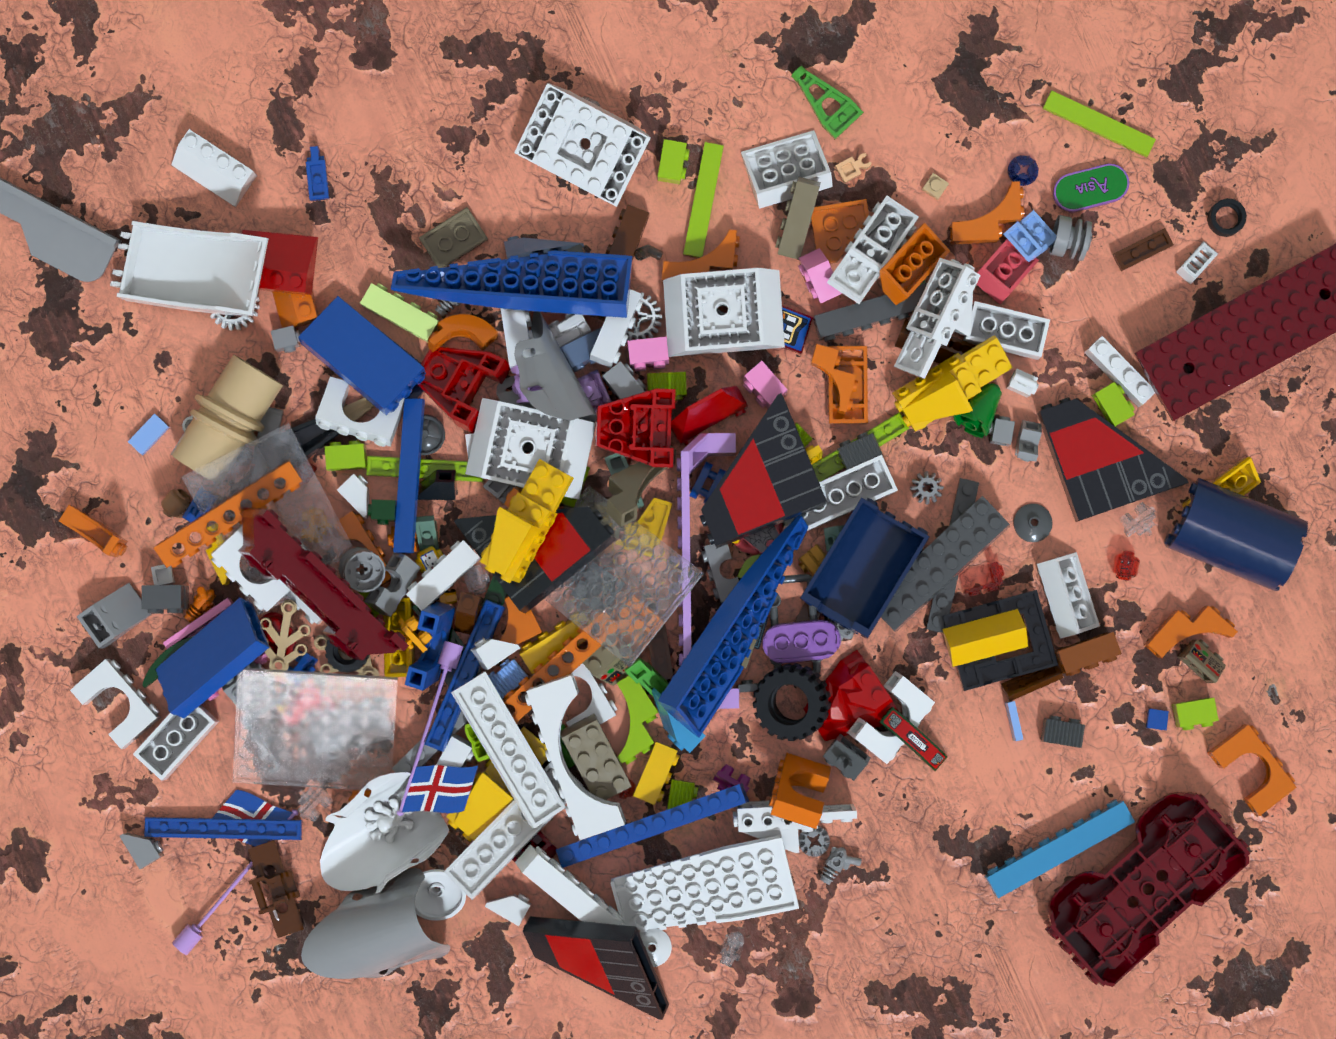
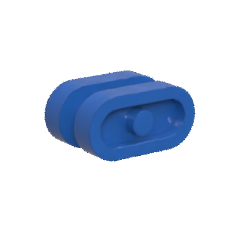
(706, 472)

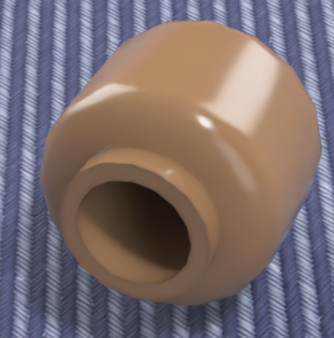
(175, 503)

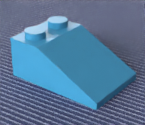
(677, 732)

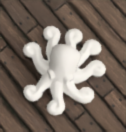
(387, 821)

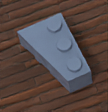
(579, 350)

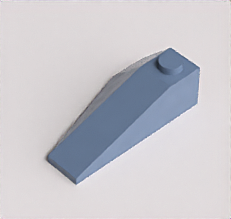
(525, 246)

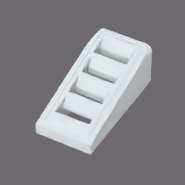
(1189, 272)

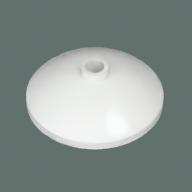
(438, 902)

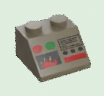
(1202, 661)
(606, 666)

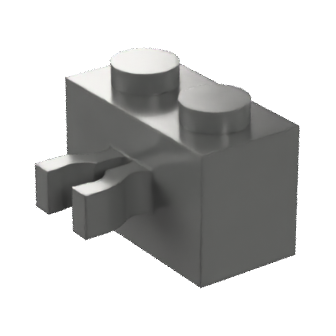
(846, 757)

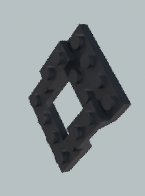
(988, 669)

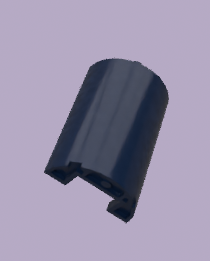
(1238, 535)
(864, 568)

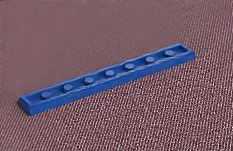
(409, 476)
(466, 671)
(223, 828)

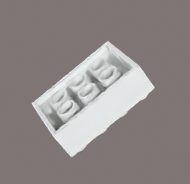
(778, 164)

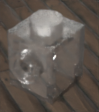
(476, 579)

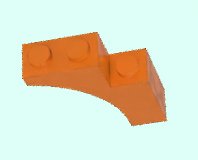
(987, 228)
(720, 258)
(94, 531)
(1179, 627)

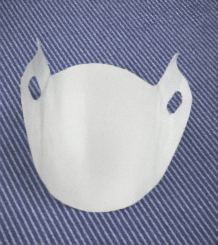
(358, 862)

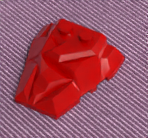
(638, 427)
(854, 695)

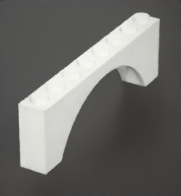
(589, 813)

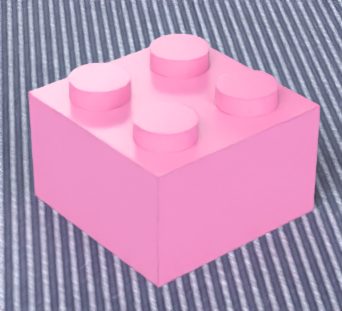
(817, 272)
(648, 353)
(763, 384)

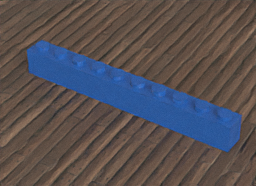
(652, 825)

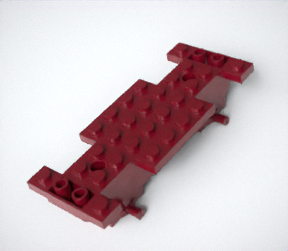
(314, 583)

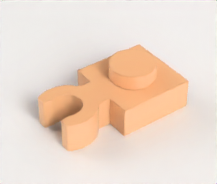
(850, 168)

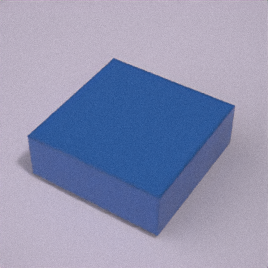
(1157, 719)

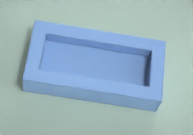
(148, 434)
(1014, 721)

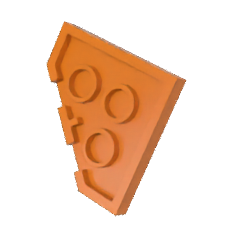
(836, 226)

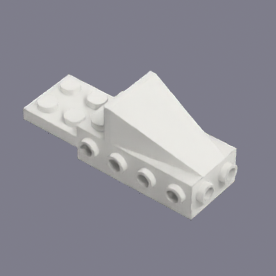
(873, 248)
(940, 312)
(755, 820)

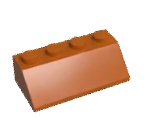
(912, 264)
(295, 309)

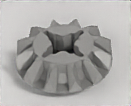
(804, 842)

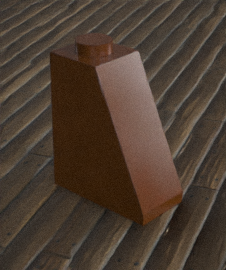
(467, 612)

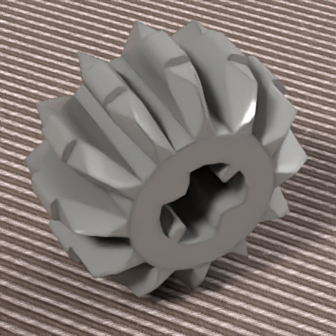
(928, 481)

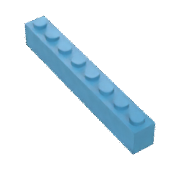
(1059, 848)

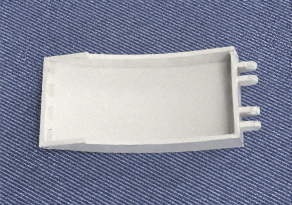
(191, 269)

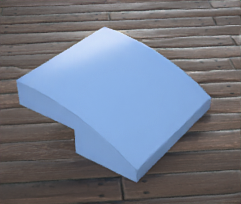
(1031, 236)

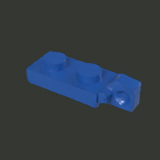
(317, 176)

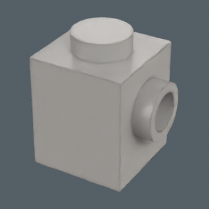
(286, 339)
(1002, 431)

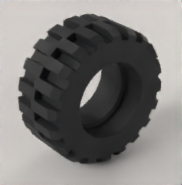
(771, 716)

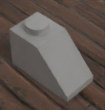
(142, 849)

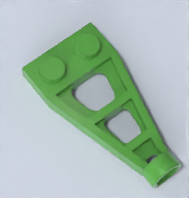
(842, 118)

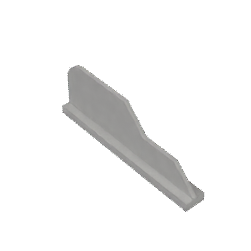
(58, 235)

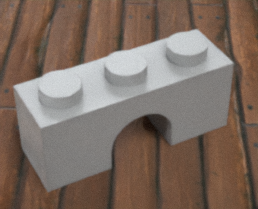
(715, 558)
(402, 574)

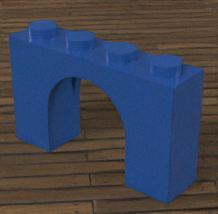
(437, 621)

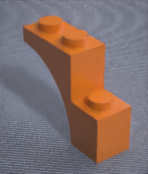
(828, 358)

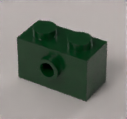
(382, 511)

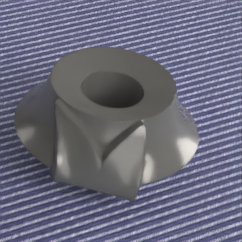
(433, 435)

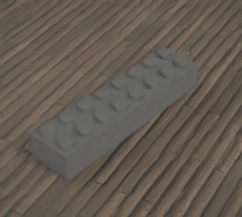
(945, 560)

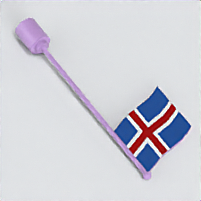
(438, 786)
(239, 806)

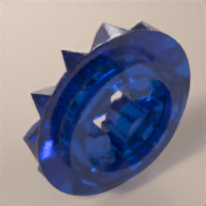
(1014, 168)

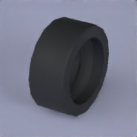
(1240, 210)

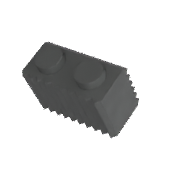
(858, 451)
(1062, 732)

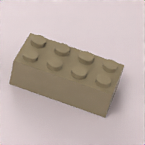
(595, 758)

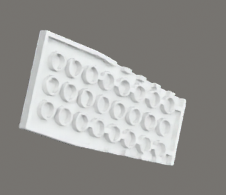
(709, 886)

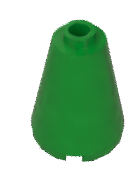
(984, 408)

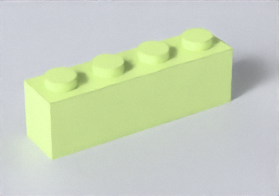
(399, 312)

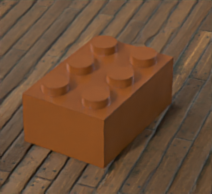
(1088, 653)

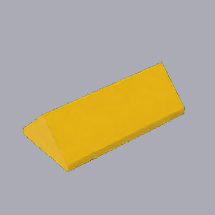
(1239, 478)
(985, 637)
(397, 663)

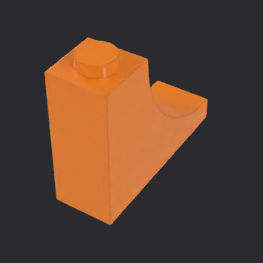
(520, 625)

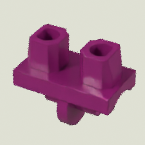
(725, 780)

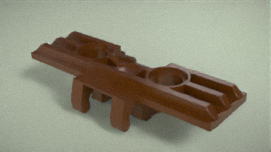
(281, 887)

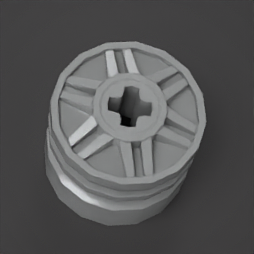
(1071, 238)
(369, 577)

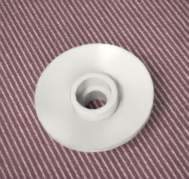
(661, 941)

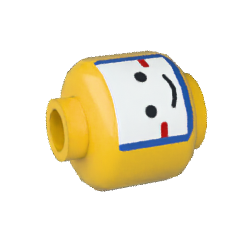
(427, 558)

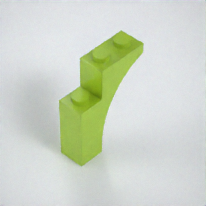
(640, 710)

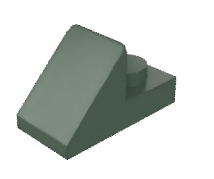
(427, 532)

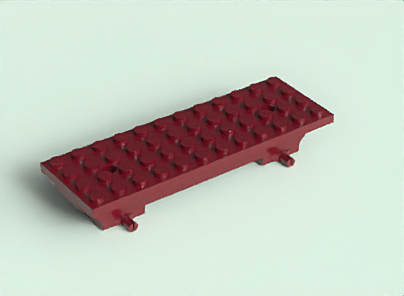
(1244, 336)

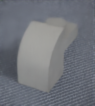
(1028, 441)

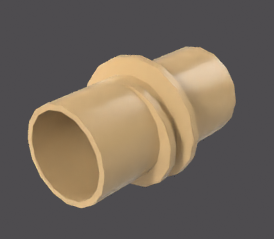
(227, 414)

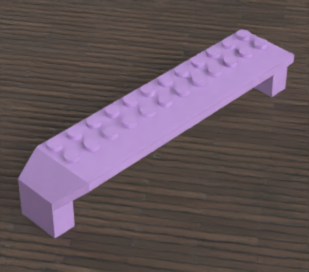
(691, 457)

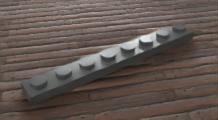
(942, 602)

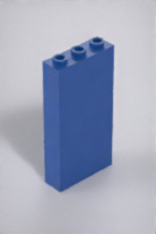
(362, 355)
(212, 658)

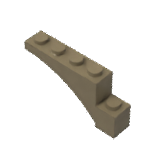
(627, 489)

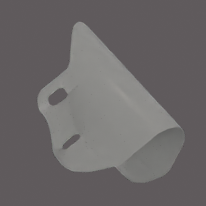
(549, 369)
(372, 933)

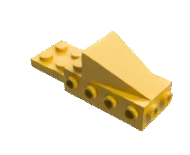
(951, 384)
(526, 522)
(490, 795)

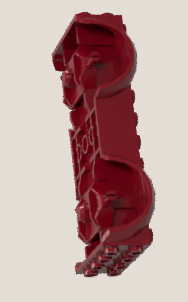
(1092, 907)

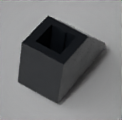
(438, 486)

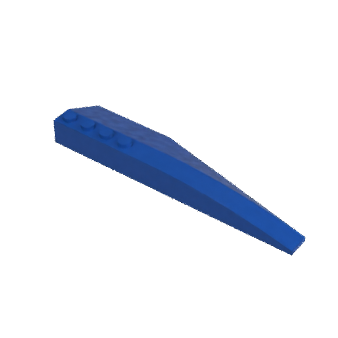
(540, 283)
(719, 652)

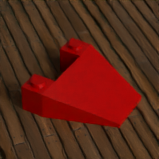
(455, 378)
(708, 412)

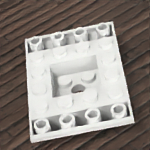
(556, 136)
(752, 317)
(505, 429)

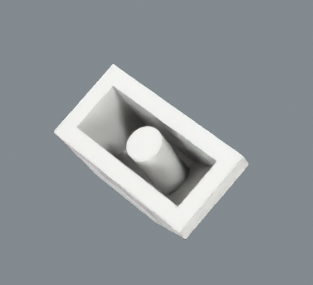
(356, 493)
(492, 651)
(510, 907)

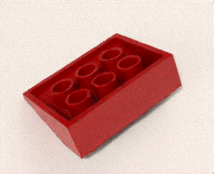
(287, 262)

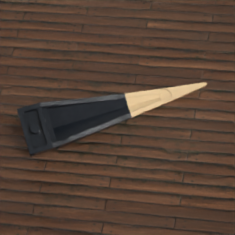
(313, 438)

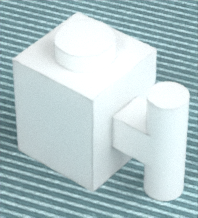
(1023, 383)

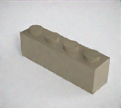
(798, 218)

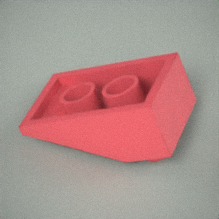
(1004, 272)

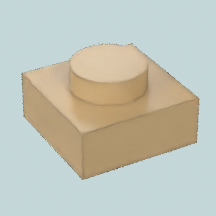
(935, 186)

